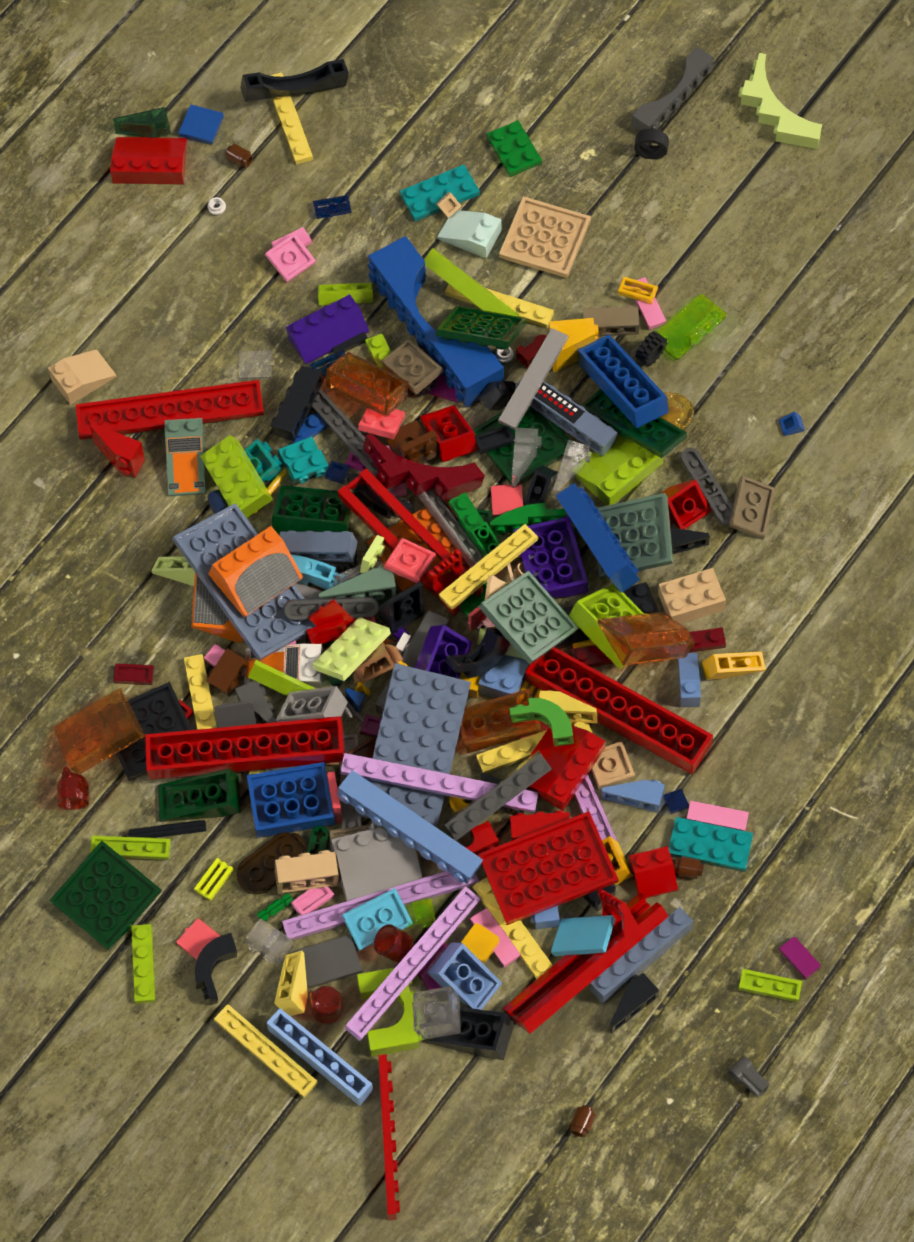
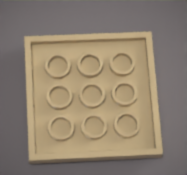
(545, 237)

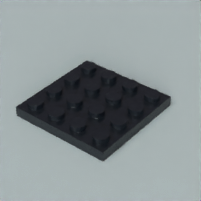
(157, 713)

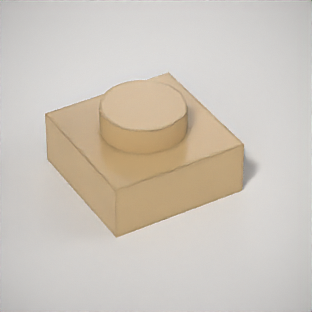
(448, 204)

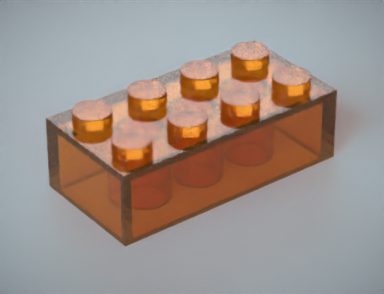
(367, 384)
(491, 723)

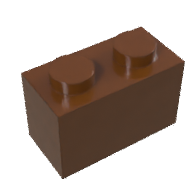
(228, 672)

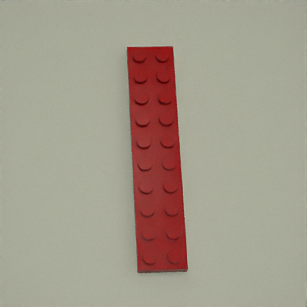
(152, 410)

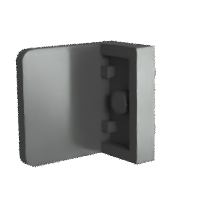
(235, 714)

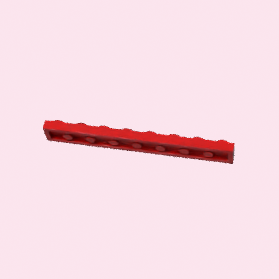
(388, 1125)

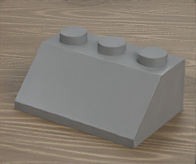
(313, 704)

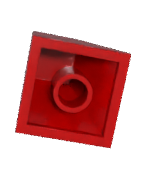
(686, 503)

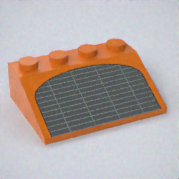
(256, 572)
(209, 616)

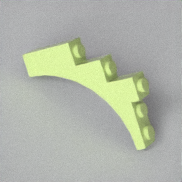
(787, 125)

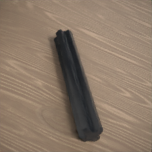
(168, 829)

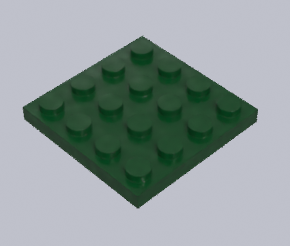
(481, 327)
(551, 450)
(105, 895)

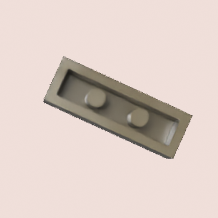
(614, 320)

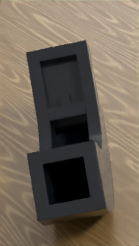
(483, 657)
(212, 954)

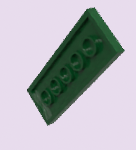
(656, 436)

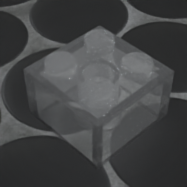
(436, 1013)

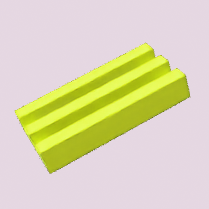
(229, 869)

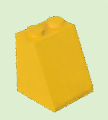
(580, 333)

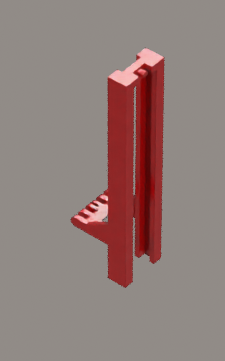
(448, 560)
(631, 934)

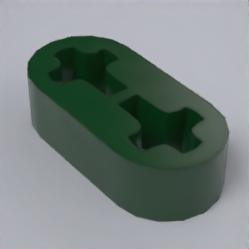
(322, 845)

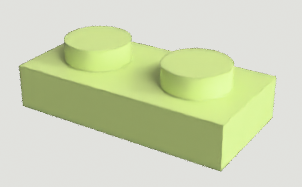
(370, 559)

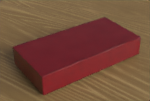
(133, 674)

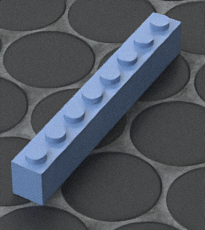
(409, 827)

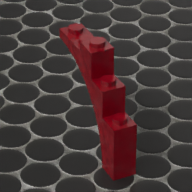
(419, 478)

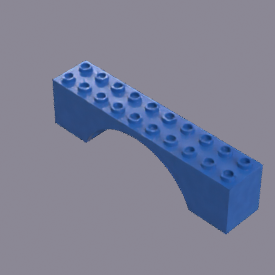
(399, 277)

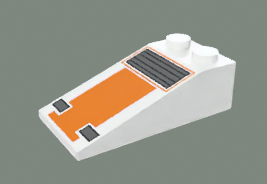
(292, 660)

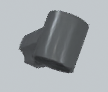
(745, 1073)

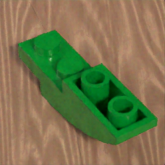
(527, 515)
(473, 524)

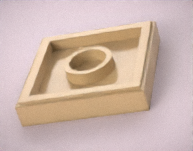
(612, 766)

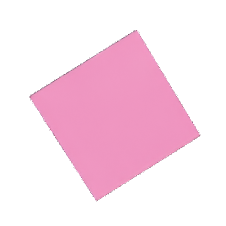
(290, 257)

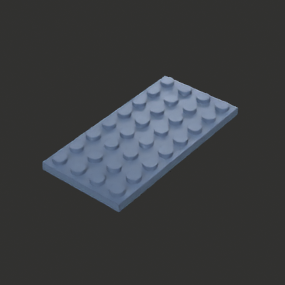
(212, 539)
(420, 731)

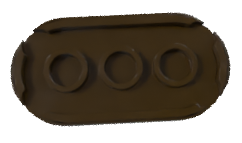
(257, 870)

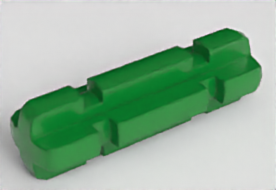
(275, 907)

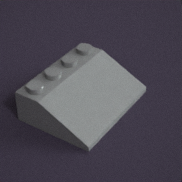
(373, 862)

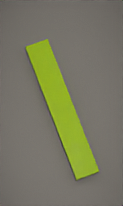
(465, 284)

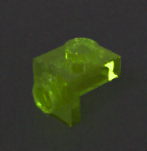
(424, 913)

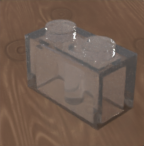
(269, 942)

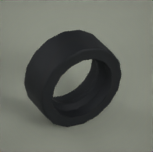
(651, 136)

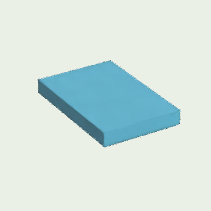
(369, 917)
(583, 935)

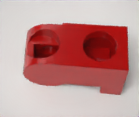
(527, 354)

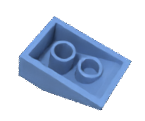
(504, 678)
(466, 975)

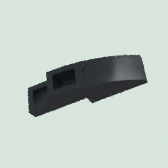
(370, 499)

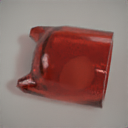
(72, 791)
(393, 942)
(326, 1004)

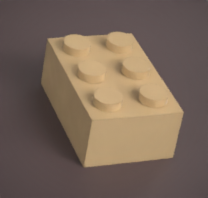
(692, 596)
(306, 872)

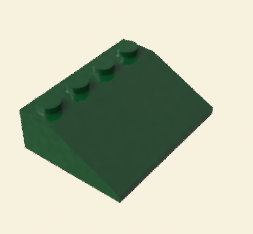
(310, 510)

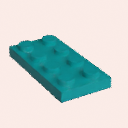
(423, 196)
(710, 844)

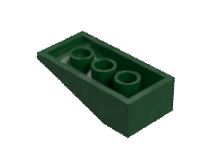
(200, 797)

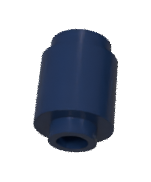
(216, 501)

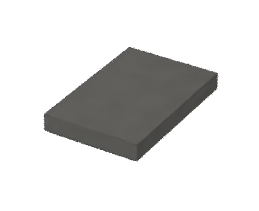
(330, 961)

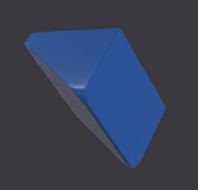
(791, 424)
(356, 699)

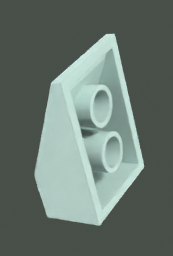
(471, 232)

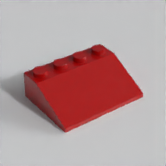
(148, 160)
(569, 765)

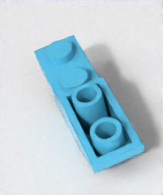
(315, 572)

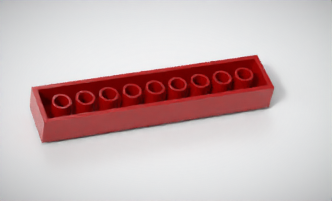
(623, 709)
(244, 747)

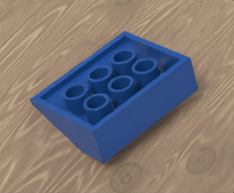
(290, 799)

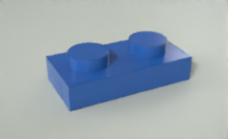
(311, 427)

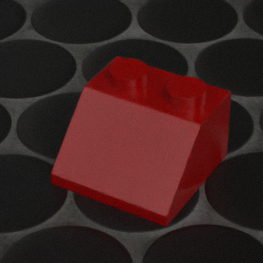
(653, 872)

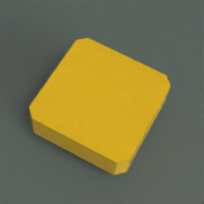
(481, 942)

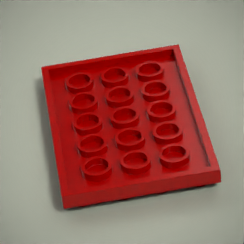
(548, 868)

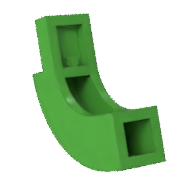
(550, 714)

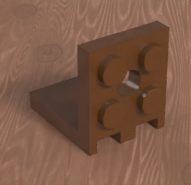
(420, 445)

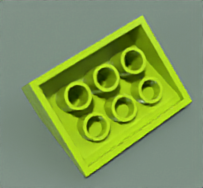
(618, 470)
(602, 604)

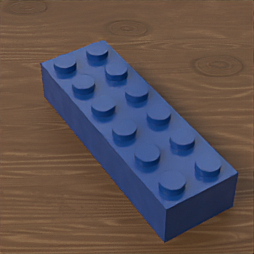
(623, 381)
(599, 537)

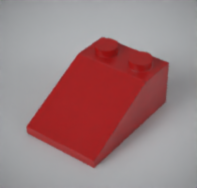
(452, 432)
(122, 451)

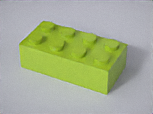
(236, 476)

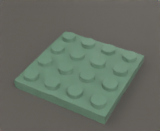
(642, 530)
(528, 617)

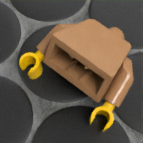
(377, 663)

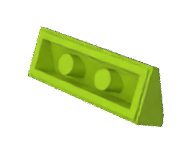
(332, 292)

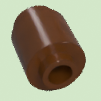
(239, 155)
(688, 867)
(582, 1121)

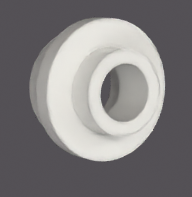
(216, 202)
(504, 359)

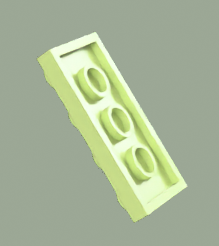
(351, 649)

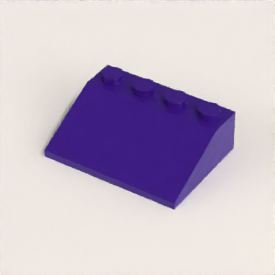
(556, 559)

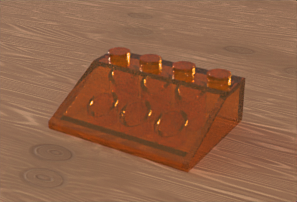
(646, 638)
(98, 732)

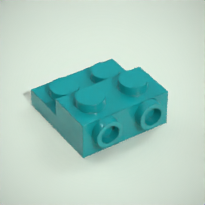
(303, 460)
(263, 461)

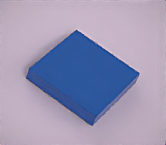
(201, 124)

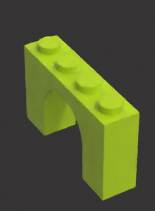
(399, 1036)

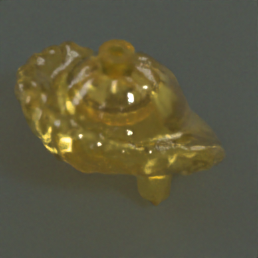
(680, 410)

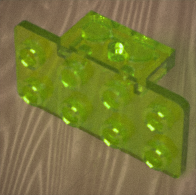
(691, 326)

